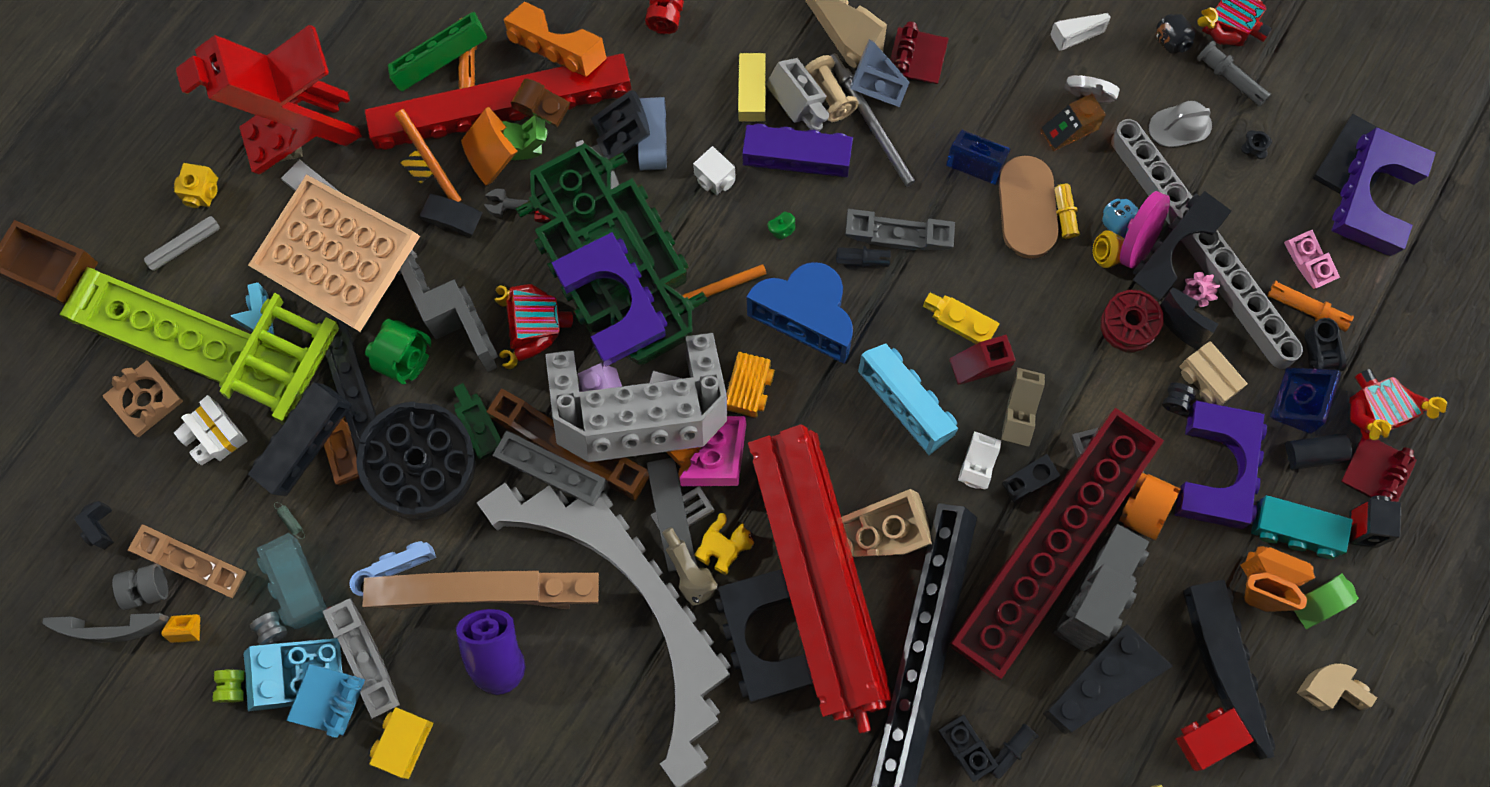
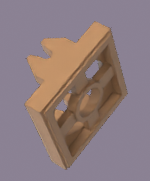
(154, 410)

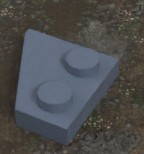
(879, 76)

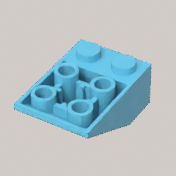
(277, 670)

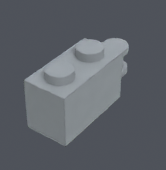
(798, 93)

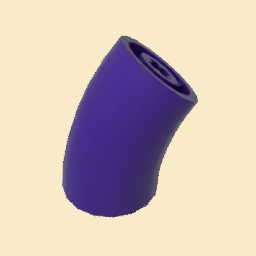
(491, 651)

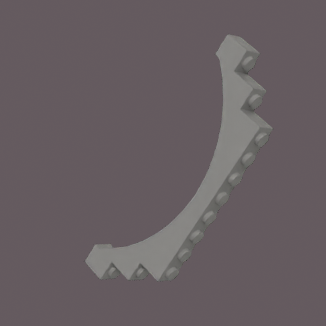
(693, 661)

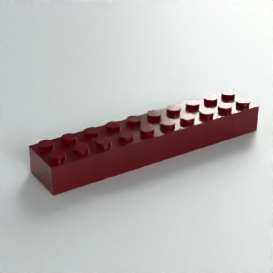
(1055, 544)

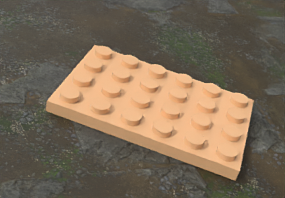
(334, 252)

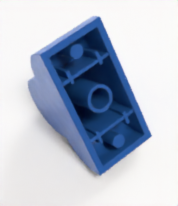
(805, 309)

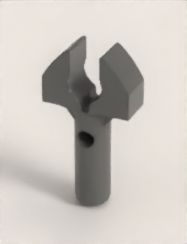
(506, 203)

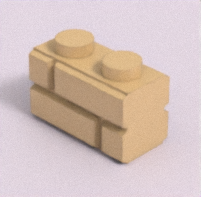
(1212, 375)

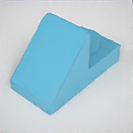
(254, 301)

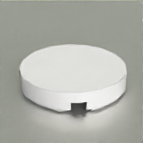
(1102, 90)

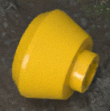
(1107, 249)

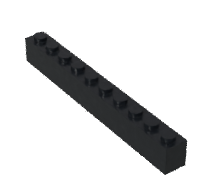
(925, 648)

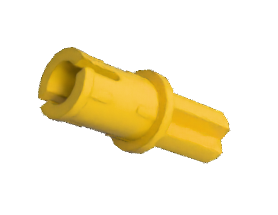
(1066, 211)

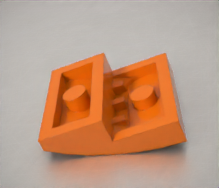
(487, 146)

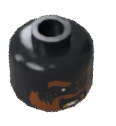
(1175, 33)

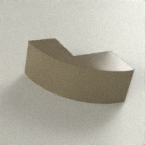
(1022, 406)

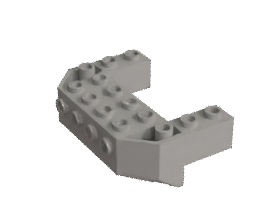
(639, 416)

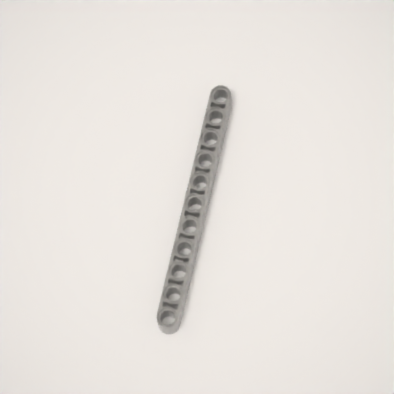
(1207, 254)

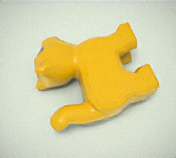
(722, 548)

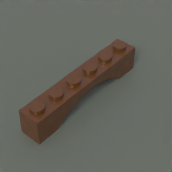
(539, 429)

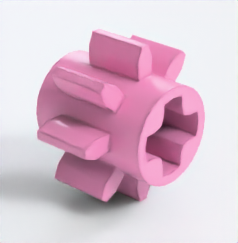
(1201, 288)

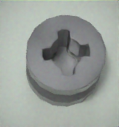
(268, 628)

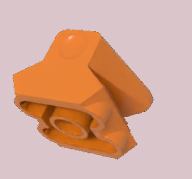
(1275, 580)

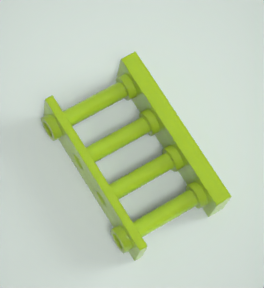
(295, 381)

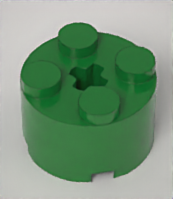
(398, 351)

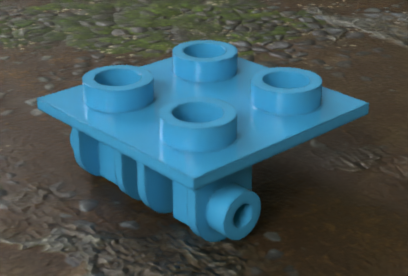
(326, 700)

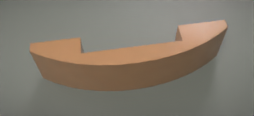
(187, 561)

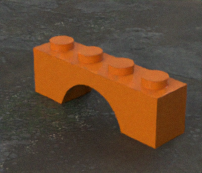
(577, 50)

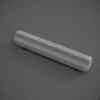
(181, 243)

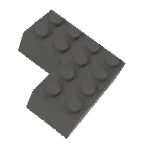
(1103, 590)

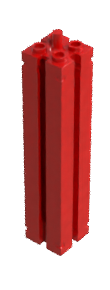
(821, 576)

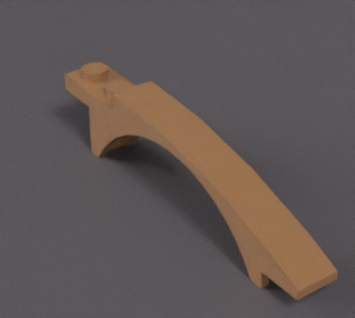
(518, 587)

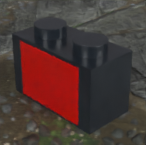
(1375, 522)

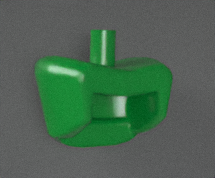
(782, 225)

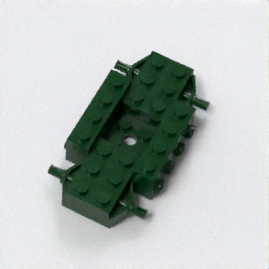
(584, 207)

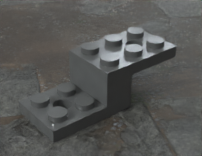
(448, 310)

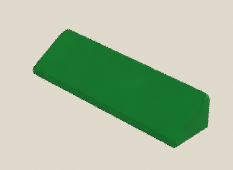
(437, 51)

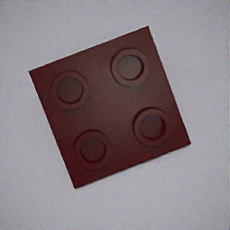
(918, 53)
(1379, 469)

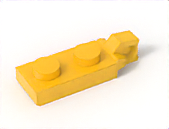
(961, 318)

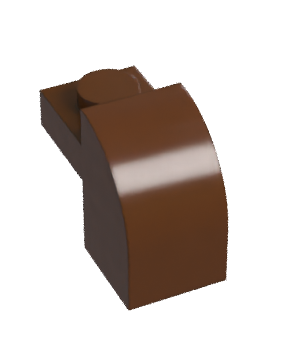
(535, 100)

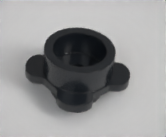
(1261, 139)

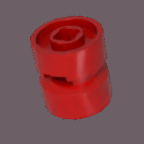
(664, 15)

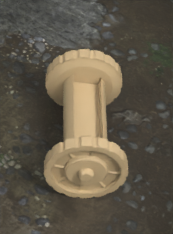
(839, 104)

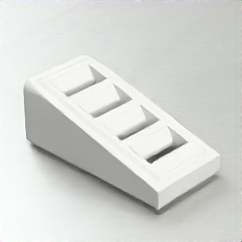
(1076, 30)

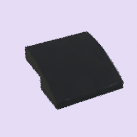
(621, 125)
(1184, 321)

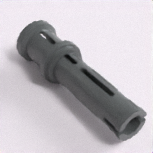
(1224, 66)

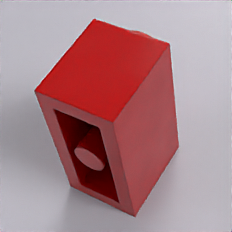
(1214, 738)

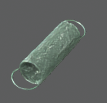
(289, 520)

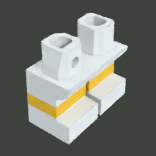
(214, 431)

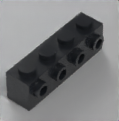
(299, 439)

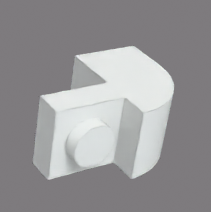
(979, 461)

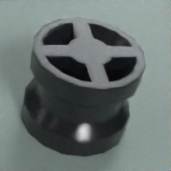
(1179, 398)

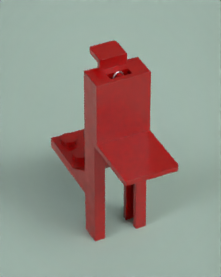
(271, 90)

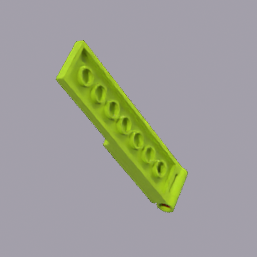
(168, 331)

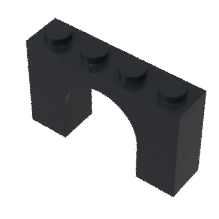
(740, 603)

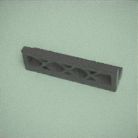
(551, 468)

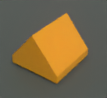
(182, 628)

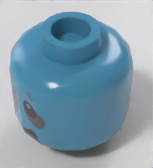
(1118, 215)

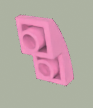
(1310, 260)

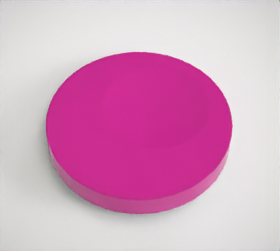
(1144, 229)

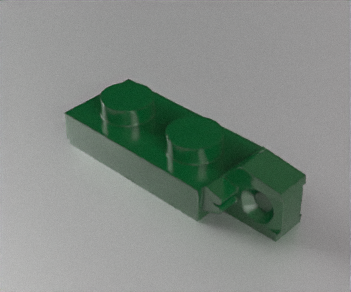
(477, 422)

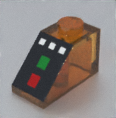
(1074, 122)

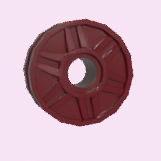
(1141, 308)

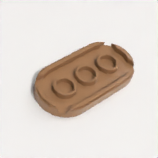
(1028, 206)

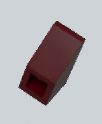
(983, 360)

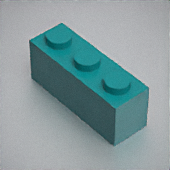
(1301, 527)

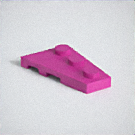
(719, 458)

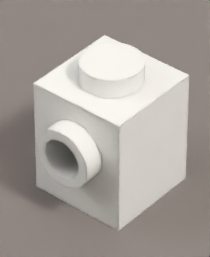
(714, 171)

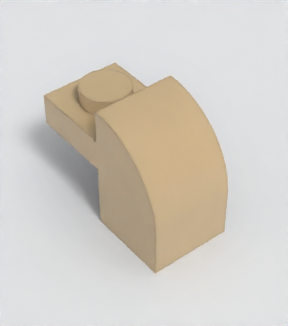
(1330, 682)

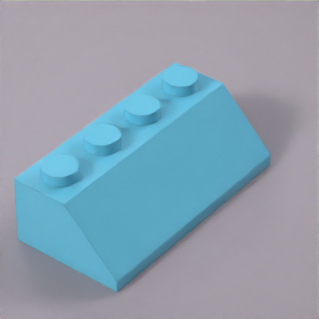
(907, 398)

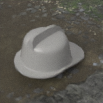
(1181, 124)

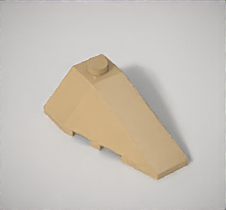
(849, 27)
(888, 526)

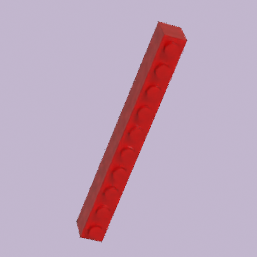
(460, 108)

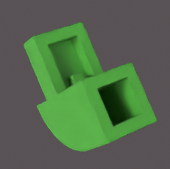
(526, 137)
(1327, 601)

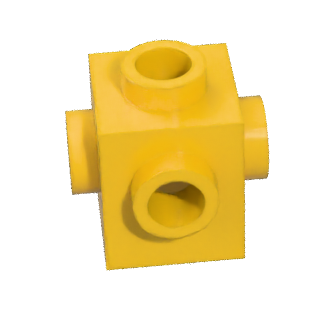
(196, 185)

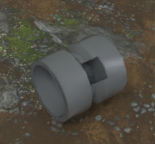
(135, 587)

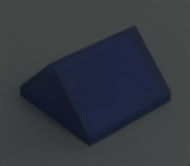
(977, 156)
(1305, 398)

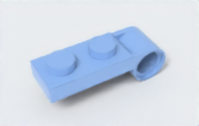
(393, 563)

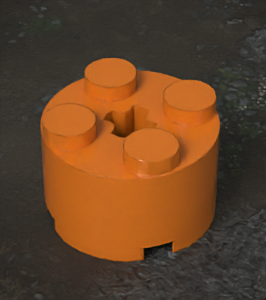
(1149, 505)

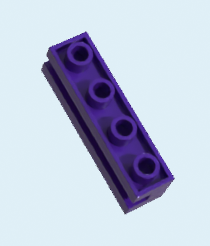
(797, 150)

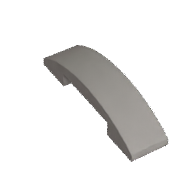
(362, 656)

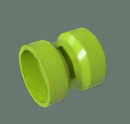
(228, 686)

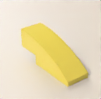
(751, 87)

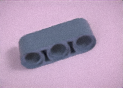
(653, 148)

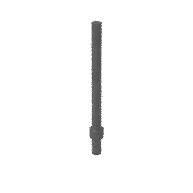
(845, 79)

